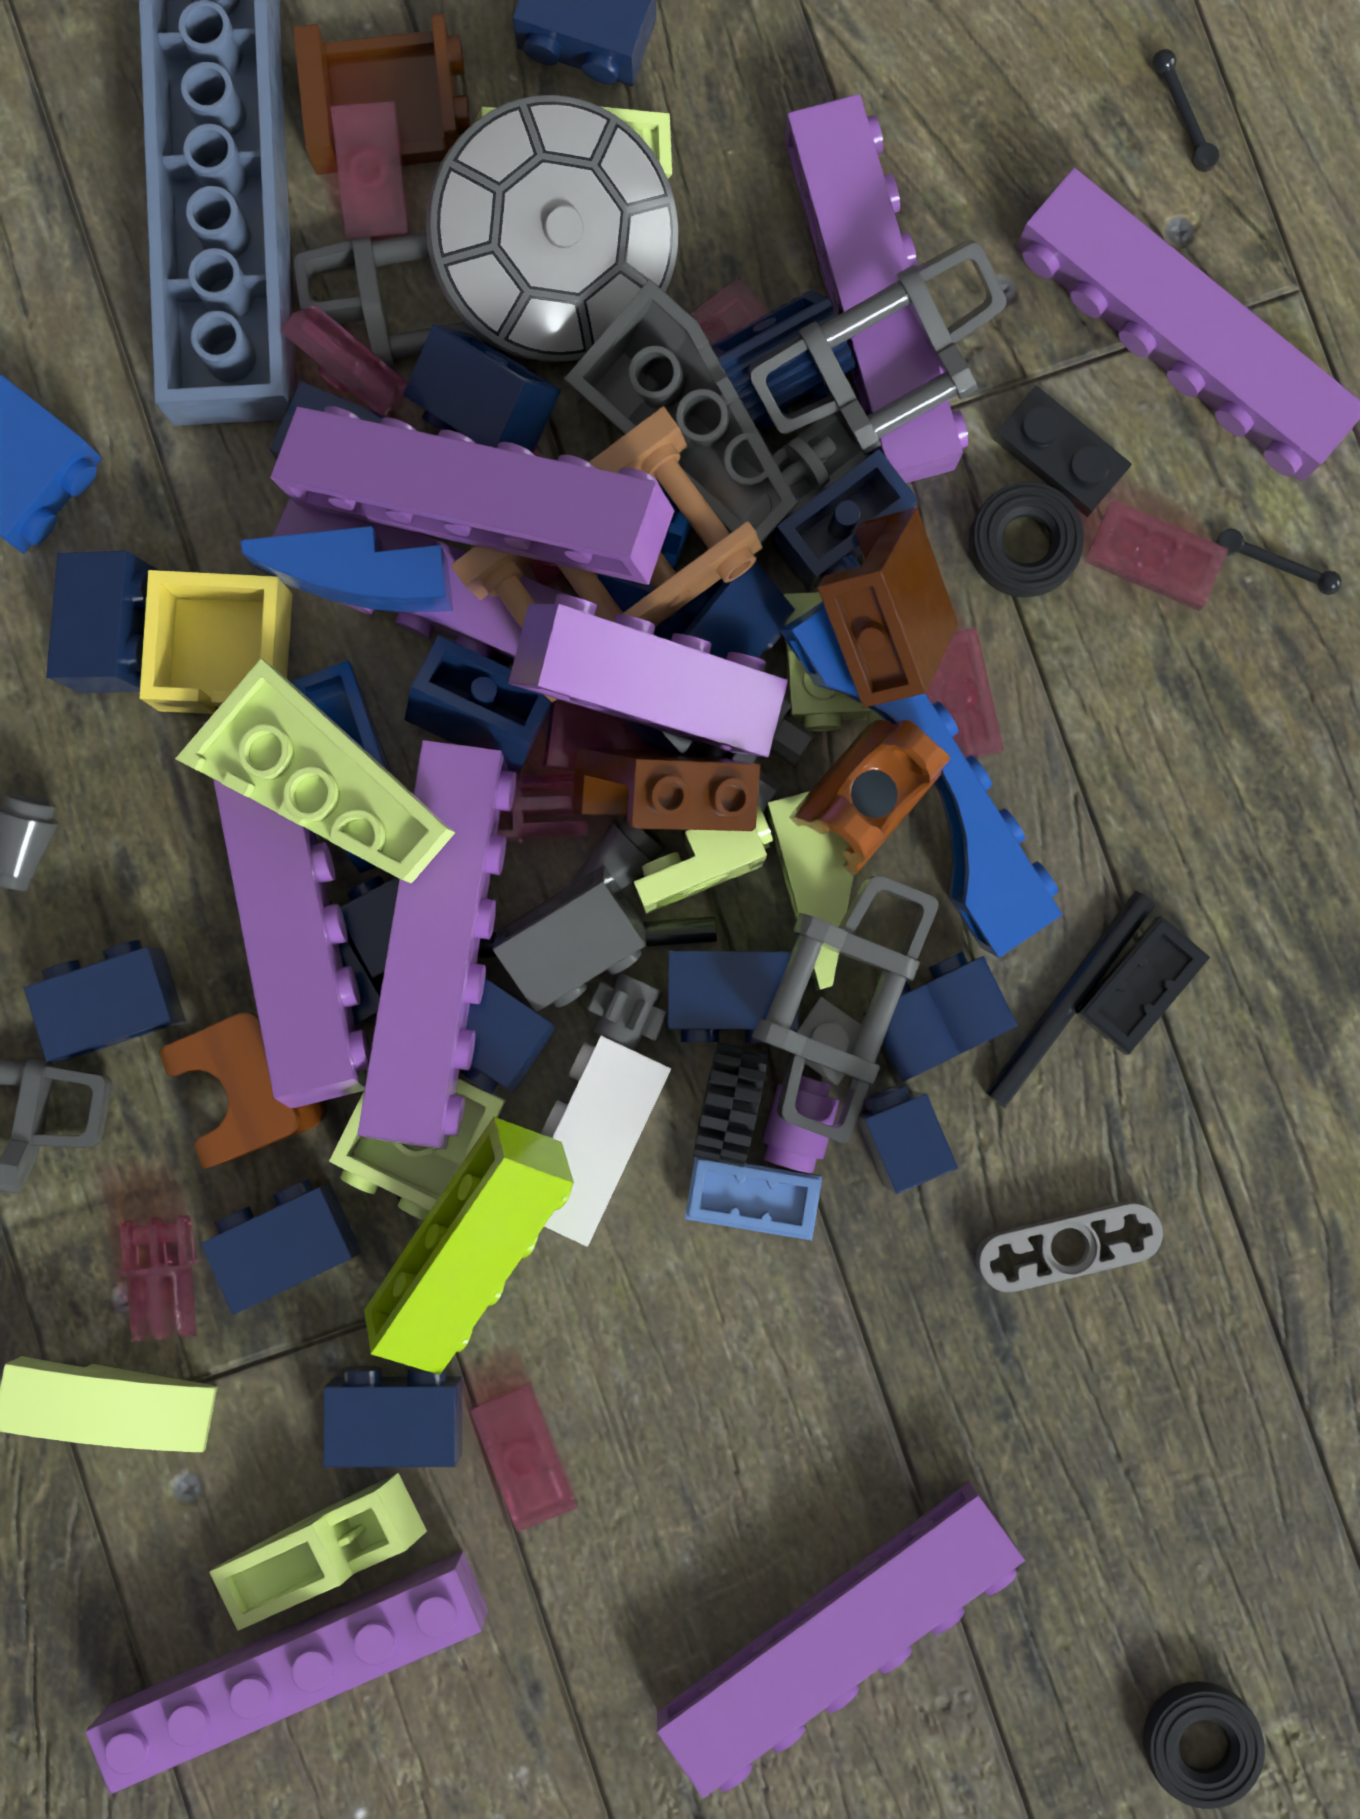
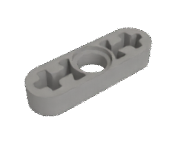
(1110, 1220)

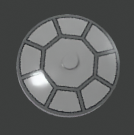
(549, 225)

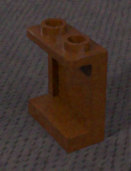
(400, 68)
(891, 610)
(667, 789)

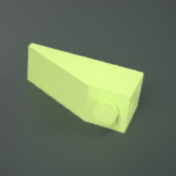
(812, 875)

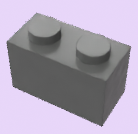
(571, 940)

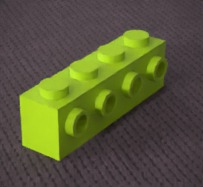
(468, 1246)

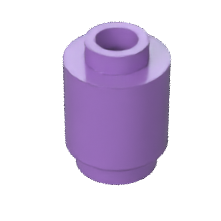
(791, 1144)

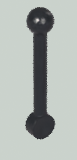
(1205, 153)
(1327, 582)

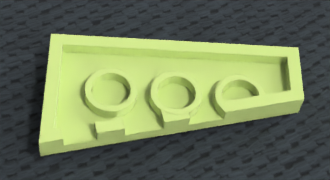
(306, 768)

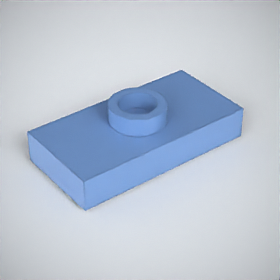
(754, 1198)

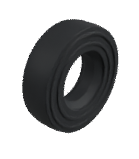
(1050, 509)
(1233, 1774)

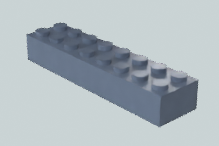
(217, 210)

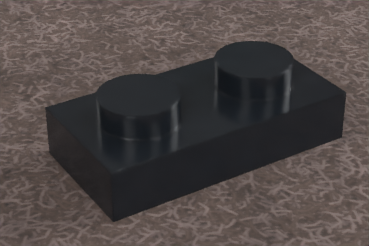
(1061, 450)

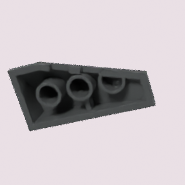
(660, 359)

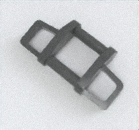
(367, 257)
(910, 291)
(895, 968)
(27, 1134)

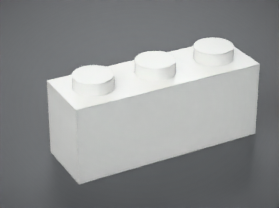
(601, 1128)

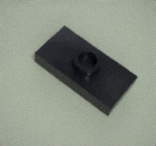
(1142, 985)

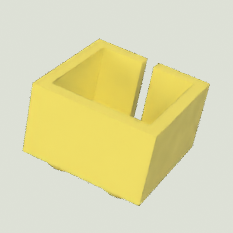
(208, 635)

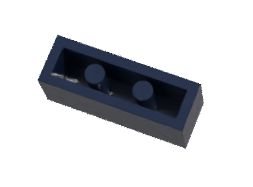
(733, 617)

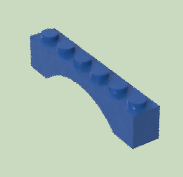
(991, 877)

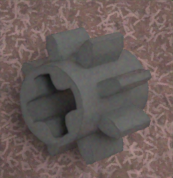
(627, 1011)

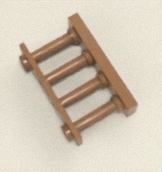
(655, 450)

